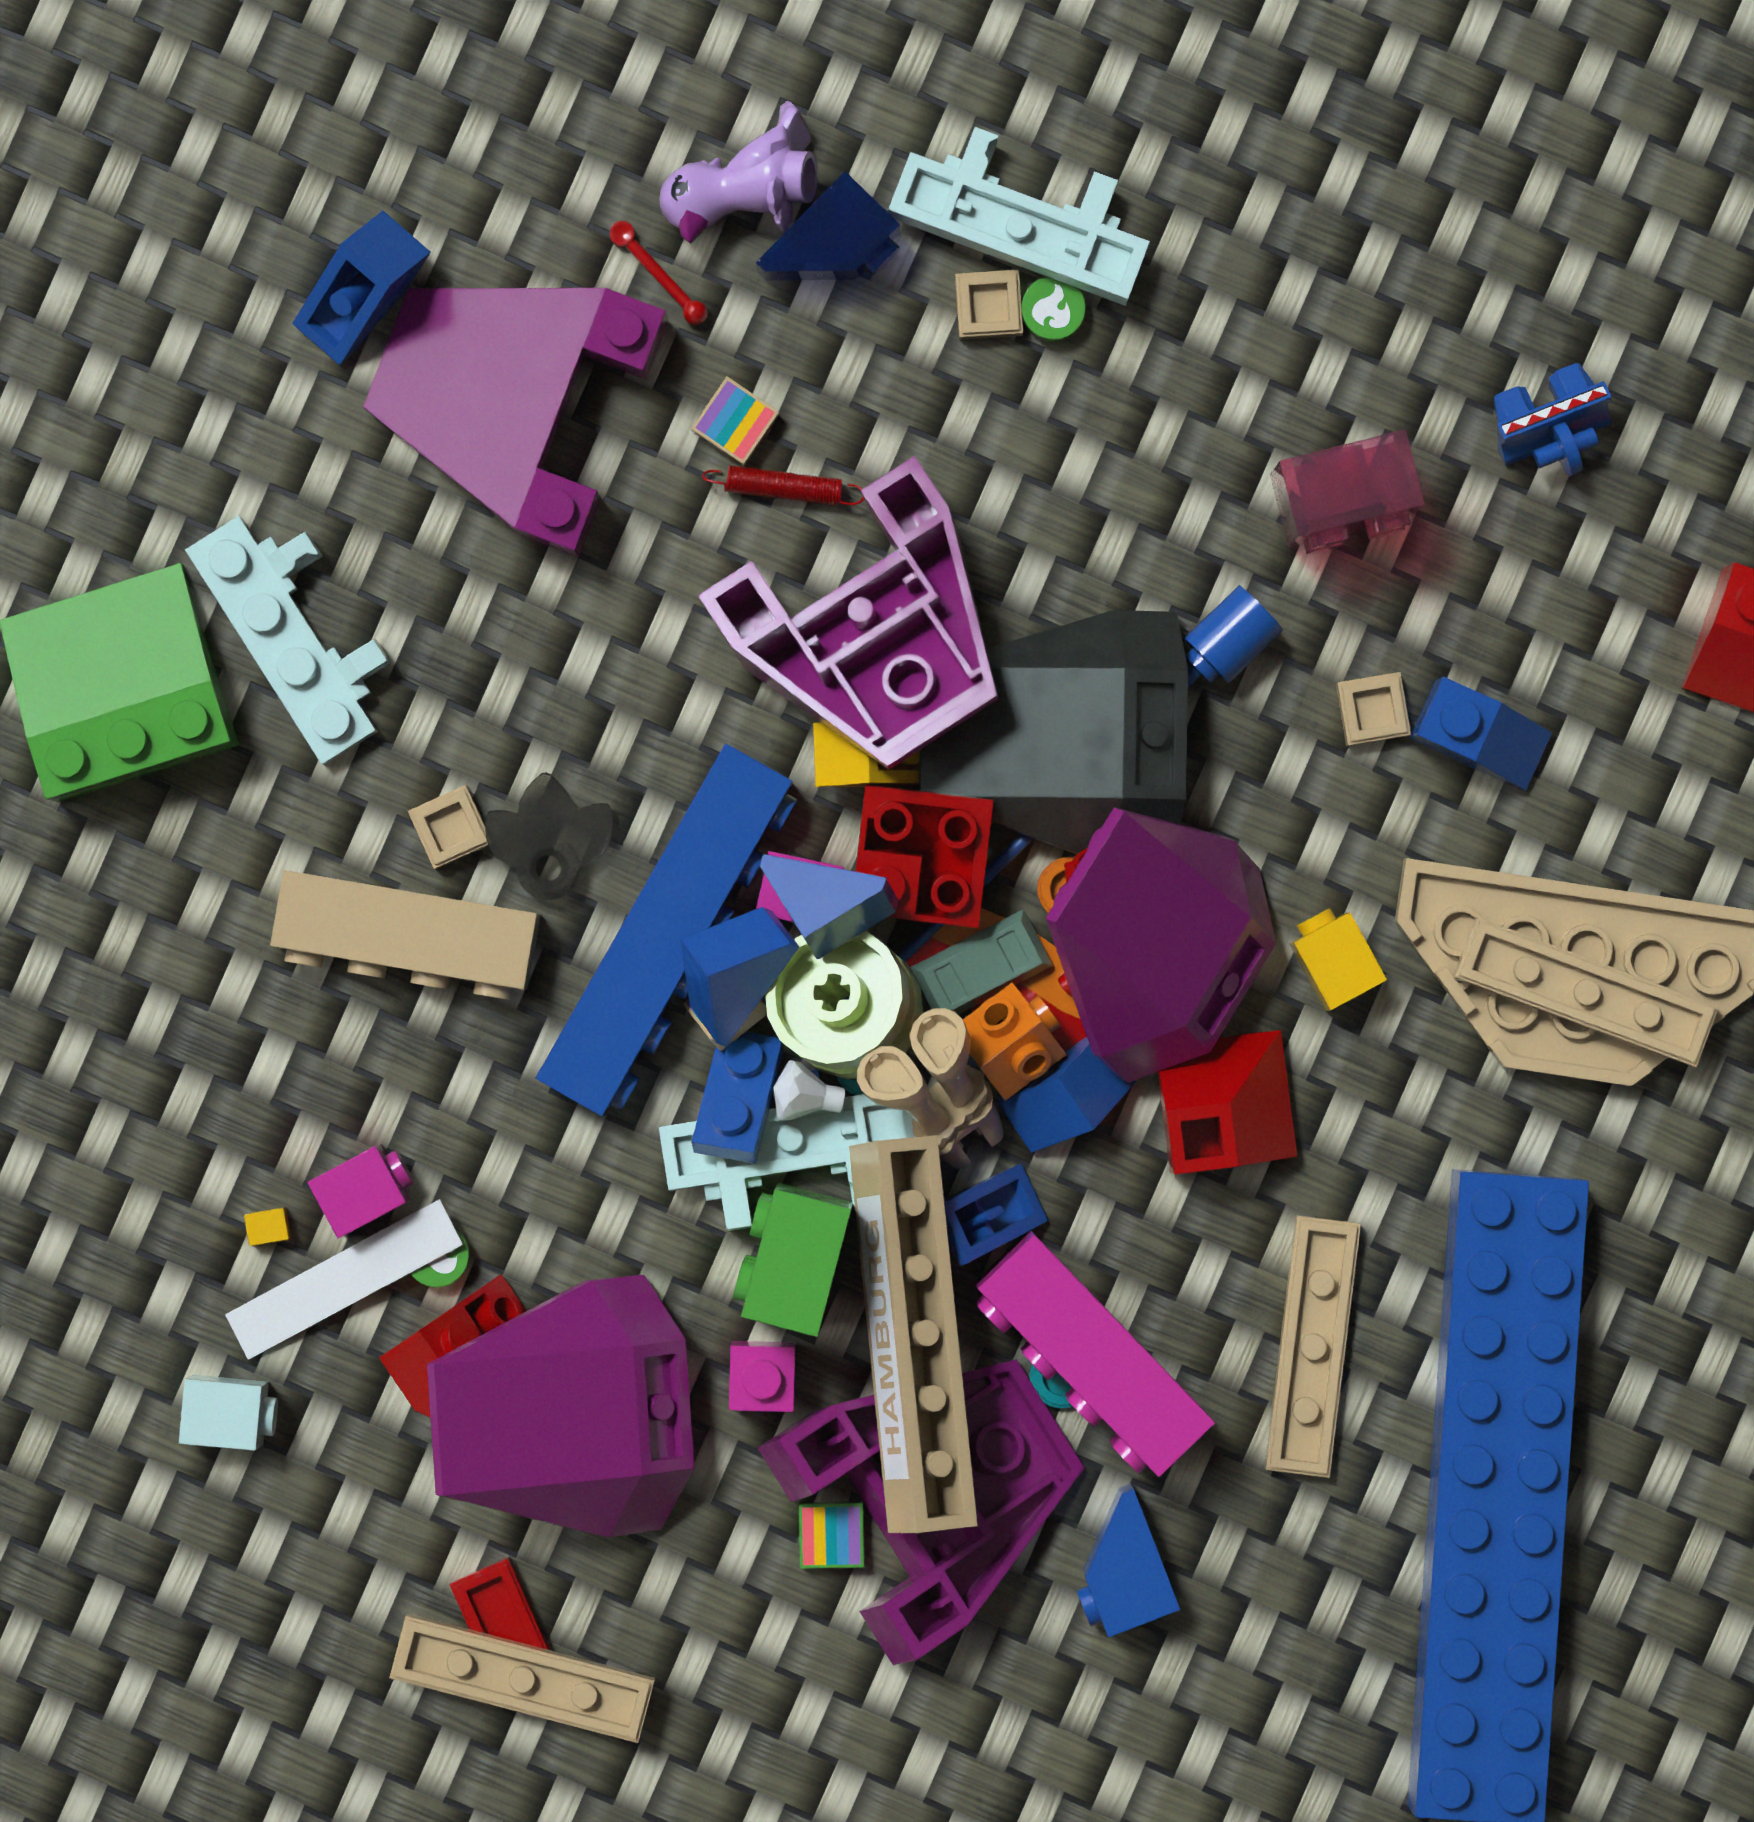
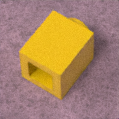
(1336, 958)

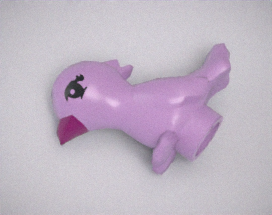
(758, 179)

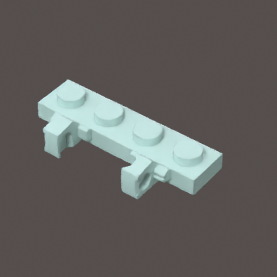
(1063, 244)
(255, 594)
(786, 1146)

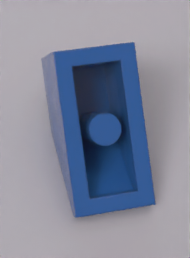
(360, 286)
(1480, 733)
(1125, 1571)

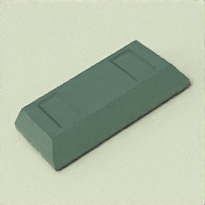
(982, 964)

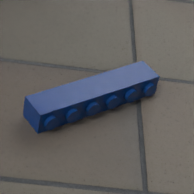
(645, 961)

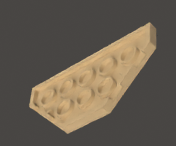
(1662, 939)

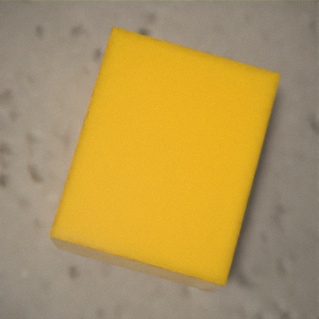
(267, 1226)

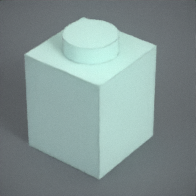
(227, 1412)

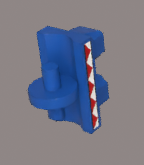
(1557, 428)

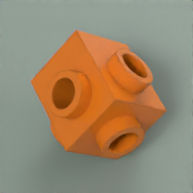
(1013, 1040)

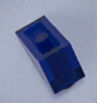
(834, 238)

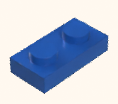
(738, 1098)

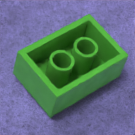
(795, 1258)

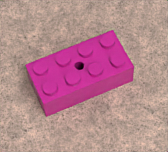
(1094, 1353)

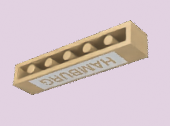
(913, 1335)

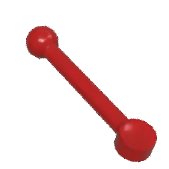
(623, 235)

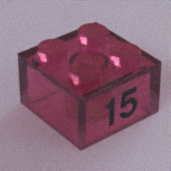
(1347, 490)

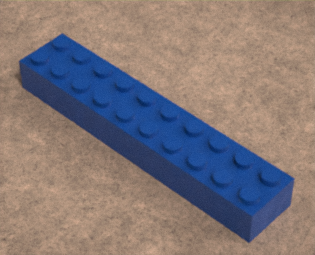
(1497, 1497)

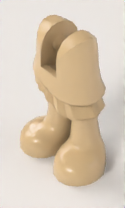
(958, 1100)

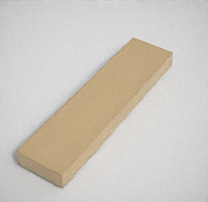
(1585, 992)
(1312, 1346)
(522, 1677)

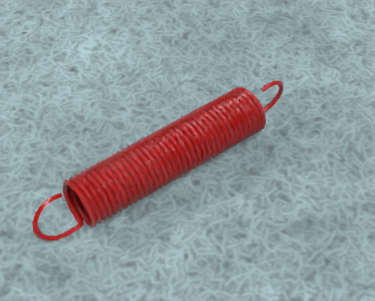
(783, 485)

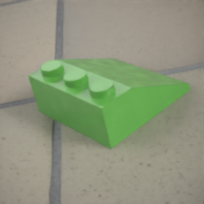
(116, 684)

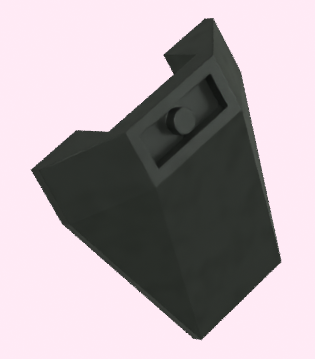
(1078, 728)

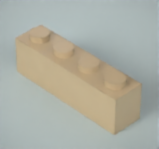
(404, 931)

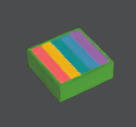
(831, 1534)

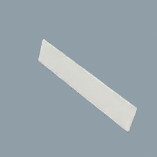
(344, 1279)

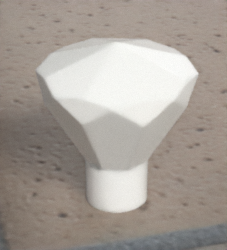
(802, 1093)

